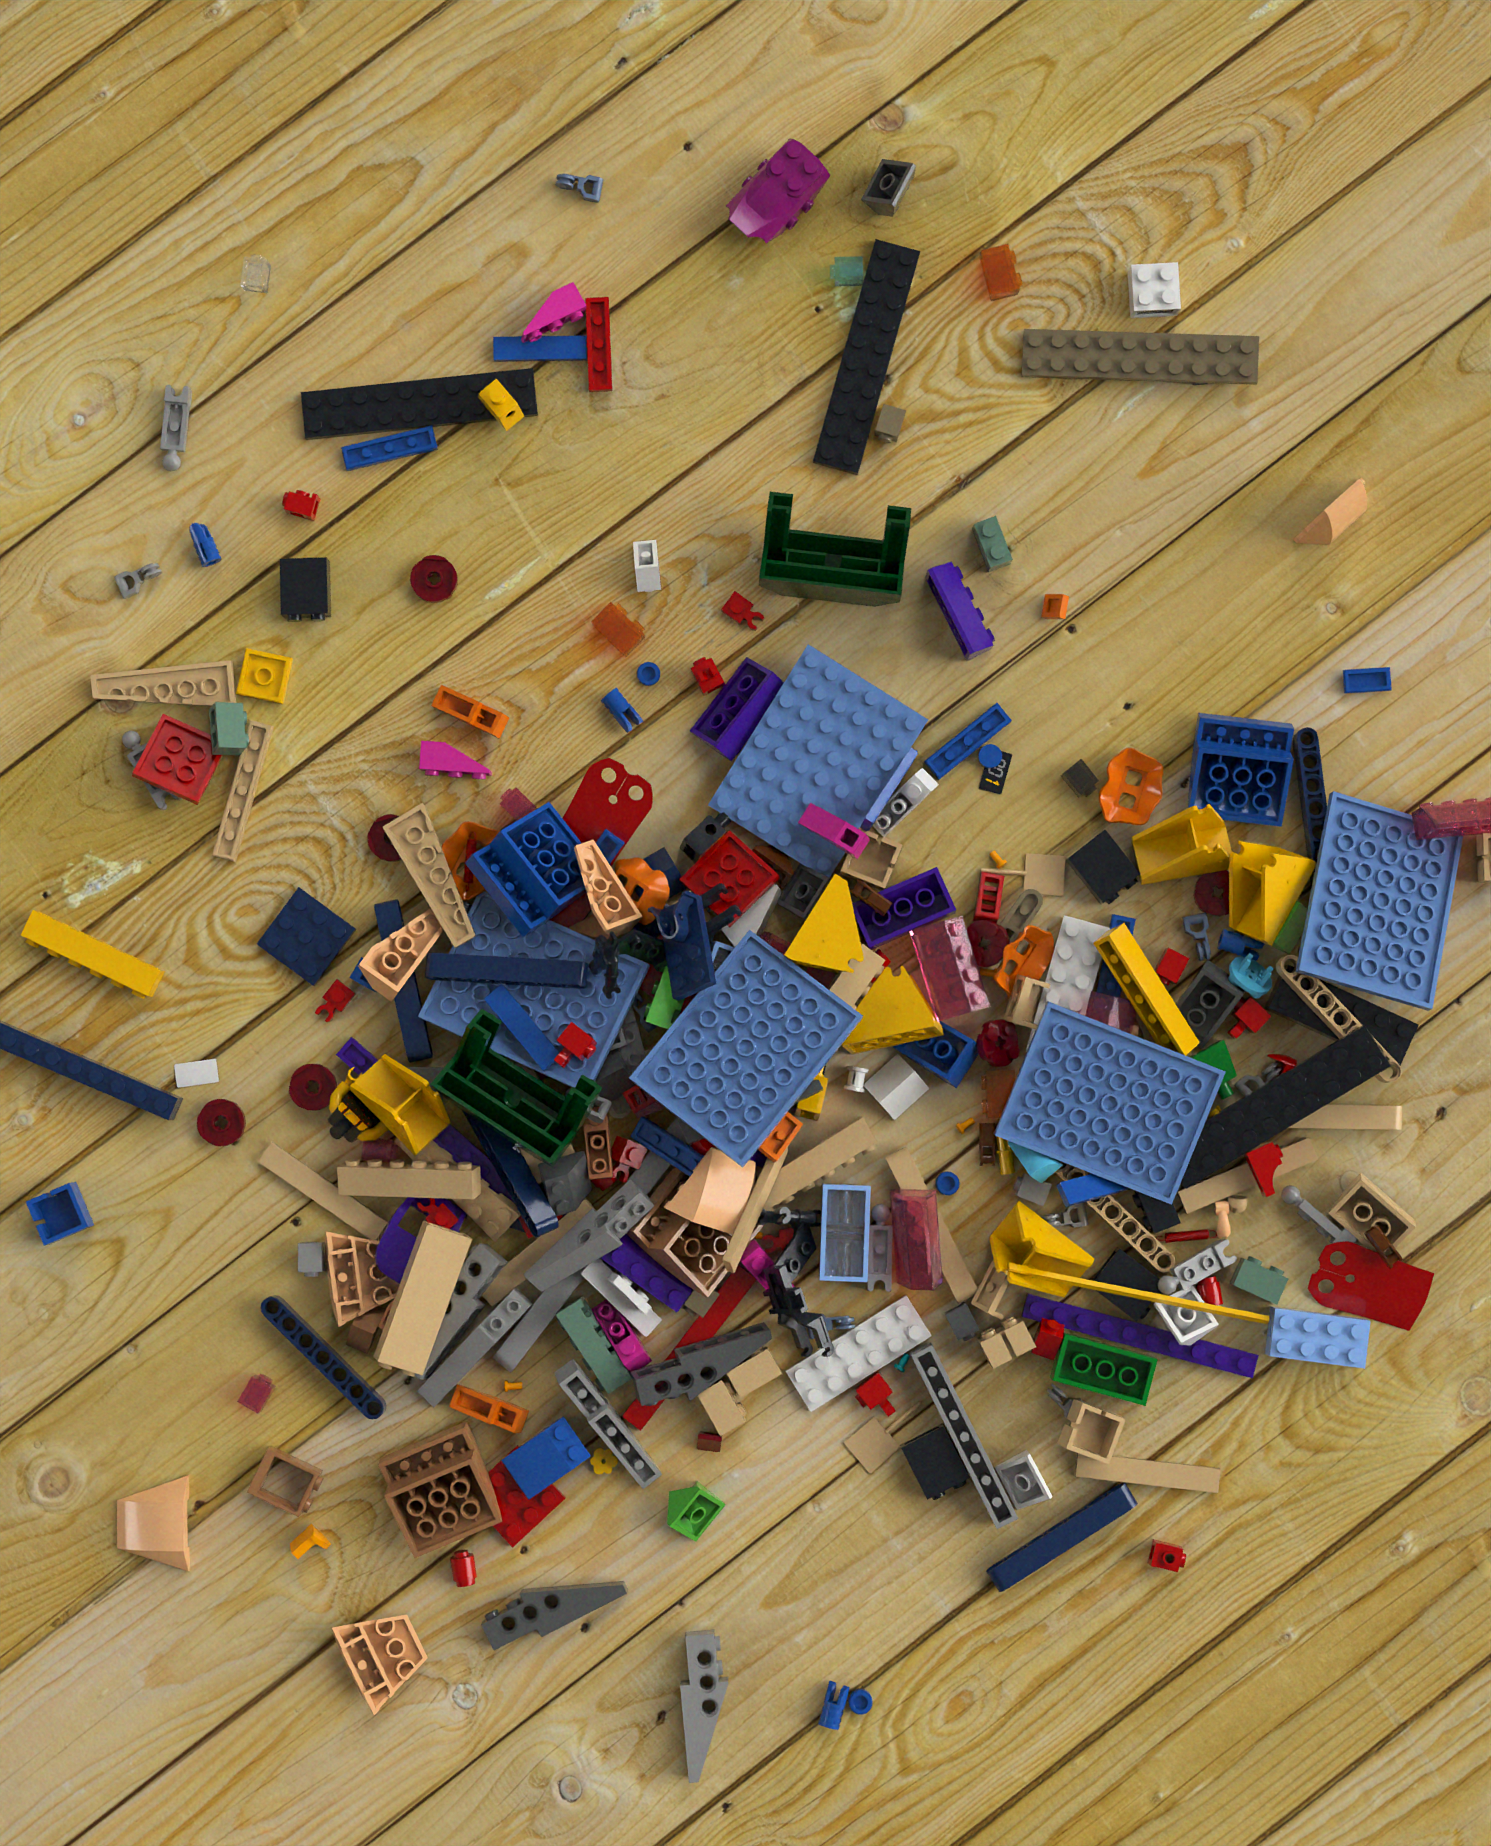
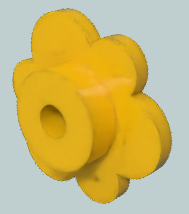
(599, 1466)

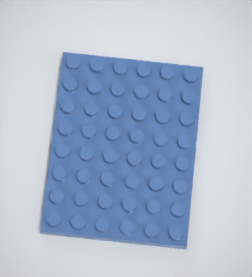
(821, 744)
(1378, 903)
(455, 1004)
(746, 1048)
(1109, 1102)

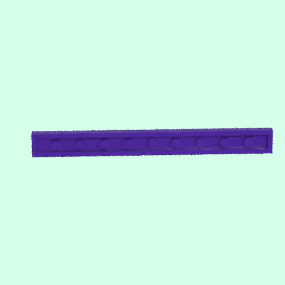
(449, 1139)
(1140, 1335)

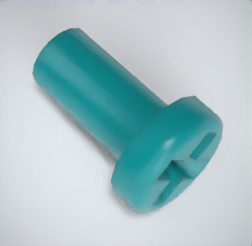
(902, 1362)

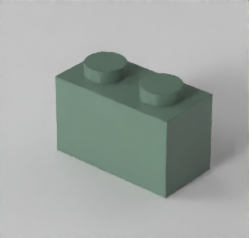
(992, 544)
(228, 728)
(1259, 1280)

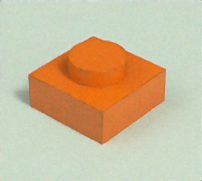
(1055, 606)

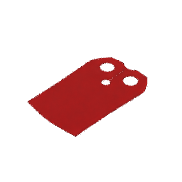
(592, 811)
(1377, 1292)

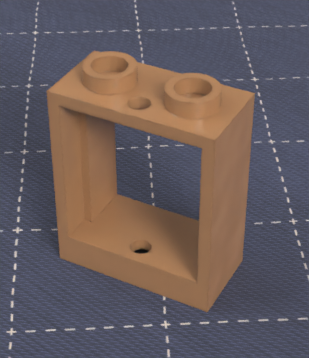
(265, 1466)

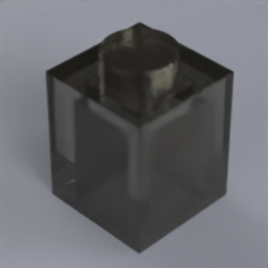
(1080, 779)

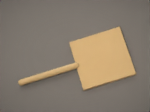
(1041, 873)
(873, 1442)

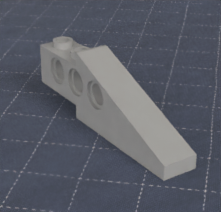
(591, 1237)
(467, 1305)
(474, 1347)
(607, 1423)
(697, 1721)

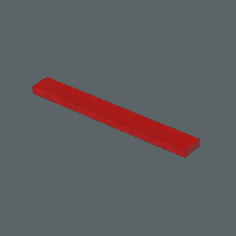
(703, 1328)

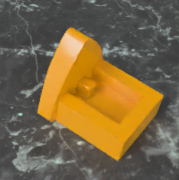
(307, 1539)

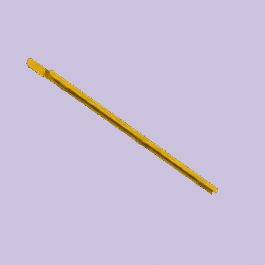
(1139, 1294)

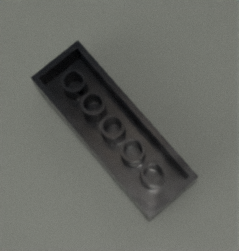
(1388, 1028)

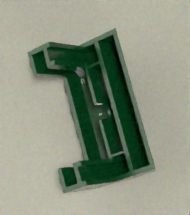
(830, 564)
(511, 1098)

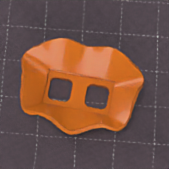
(1146, 795)
(455, 851)
(652, 881)
(1031, 962)

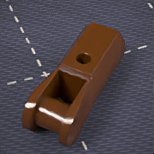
(873, 900)
(987, 1139)
(1381, 1243)

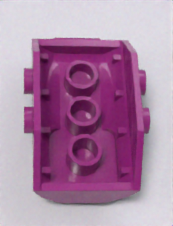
(778, 192)

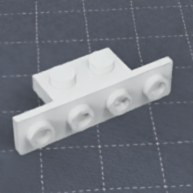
(625, 1299)

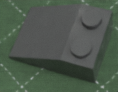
(1208, 1001)

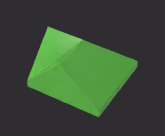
(692, 1510)

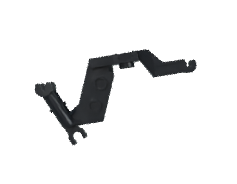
(648, 947)
(789, 1300)

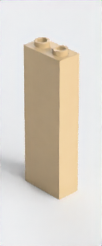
(422, 1299)

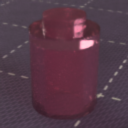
(379, 1149)

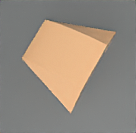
(1336, 516)
(715, 1192)
(354, 1277)
(156, 1523)
(380, 1656)

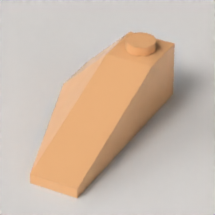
(605, 891)
(396, 957)

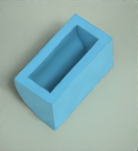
(1035, 1163)

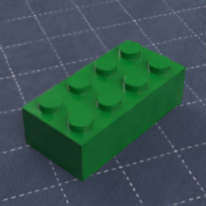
(1104, 1369)

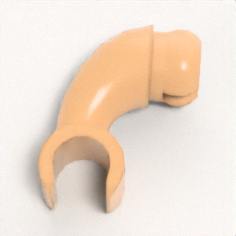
(1223, 1226)

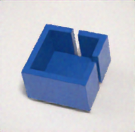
(63, 1213)

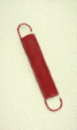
(470, 849)
(1187, 1236)

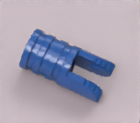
(204, 545)
(618, 706)
(1236, 944)
(833, 1710)

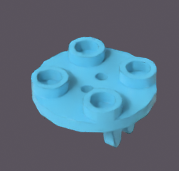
(1250, 976)

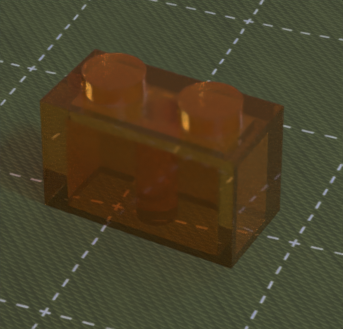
(1000, 272)
(619, 629)
(997, 1090)

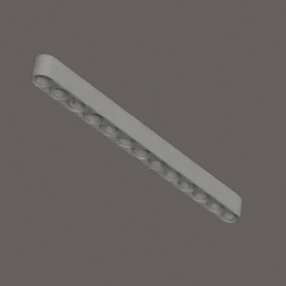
(555, 1296)

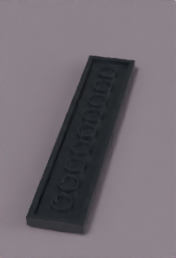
(866, 357)
(411, 404)
(1285, 1102)

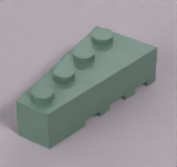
(593, 1344)

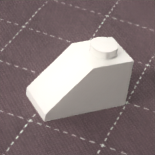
(646, 566)

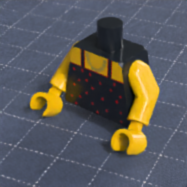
(350, 1115)

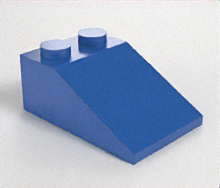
(944, 1055)
(545, 1457)

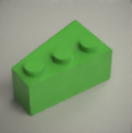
(664, 1008)

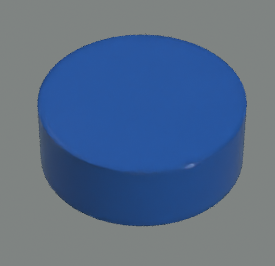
(648, 673)
(990, 756)
(947, 1183)
(860, 1701)

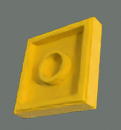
(264, 676)

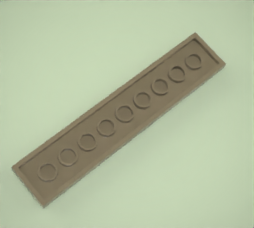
(1140, 356)

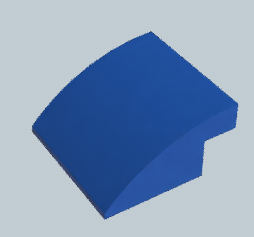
(1241, 768)
(531, 869)

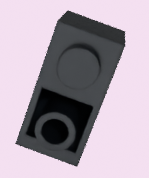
(1157, 1214)

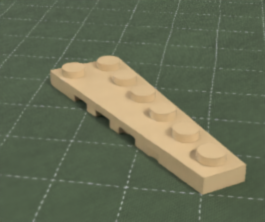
(182, 684)
(424, 858)
(488, 1210)

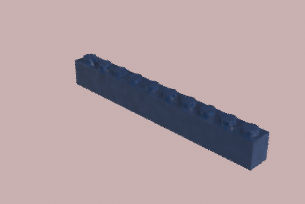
(89, 1072)

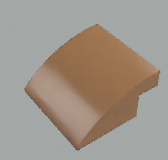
(679, 1245)
(440, 1490)

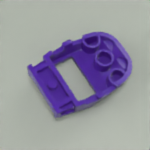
(397, 1244)

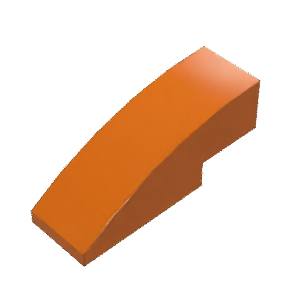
(470, 711)
(489, 1409)

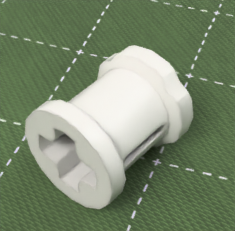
(856, 1079)

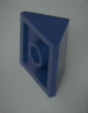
(662, 861)

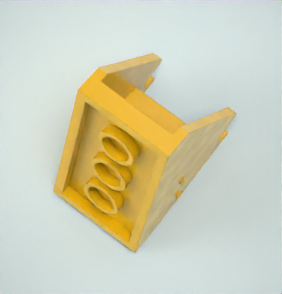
(1182, 846)
(1264, 888)
(829, 933)
(892, 1015)
(402, 1103)
(1033, 1242)

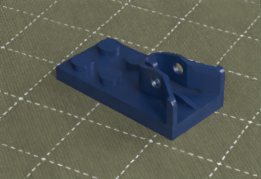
(686, 945)

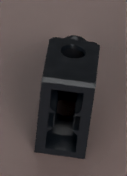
(699, 842)

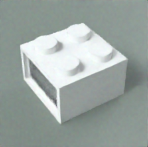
(1154, 290)

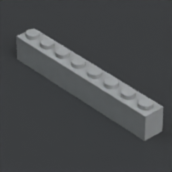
(964, 1435)

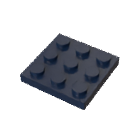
(306, 936)

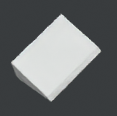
(896, 1086)
(1185, 1323)
(1023, 1480)

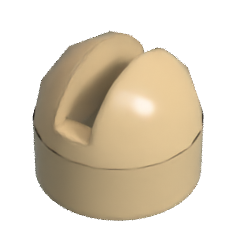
(1237, 1203)

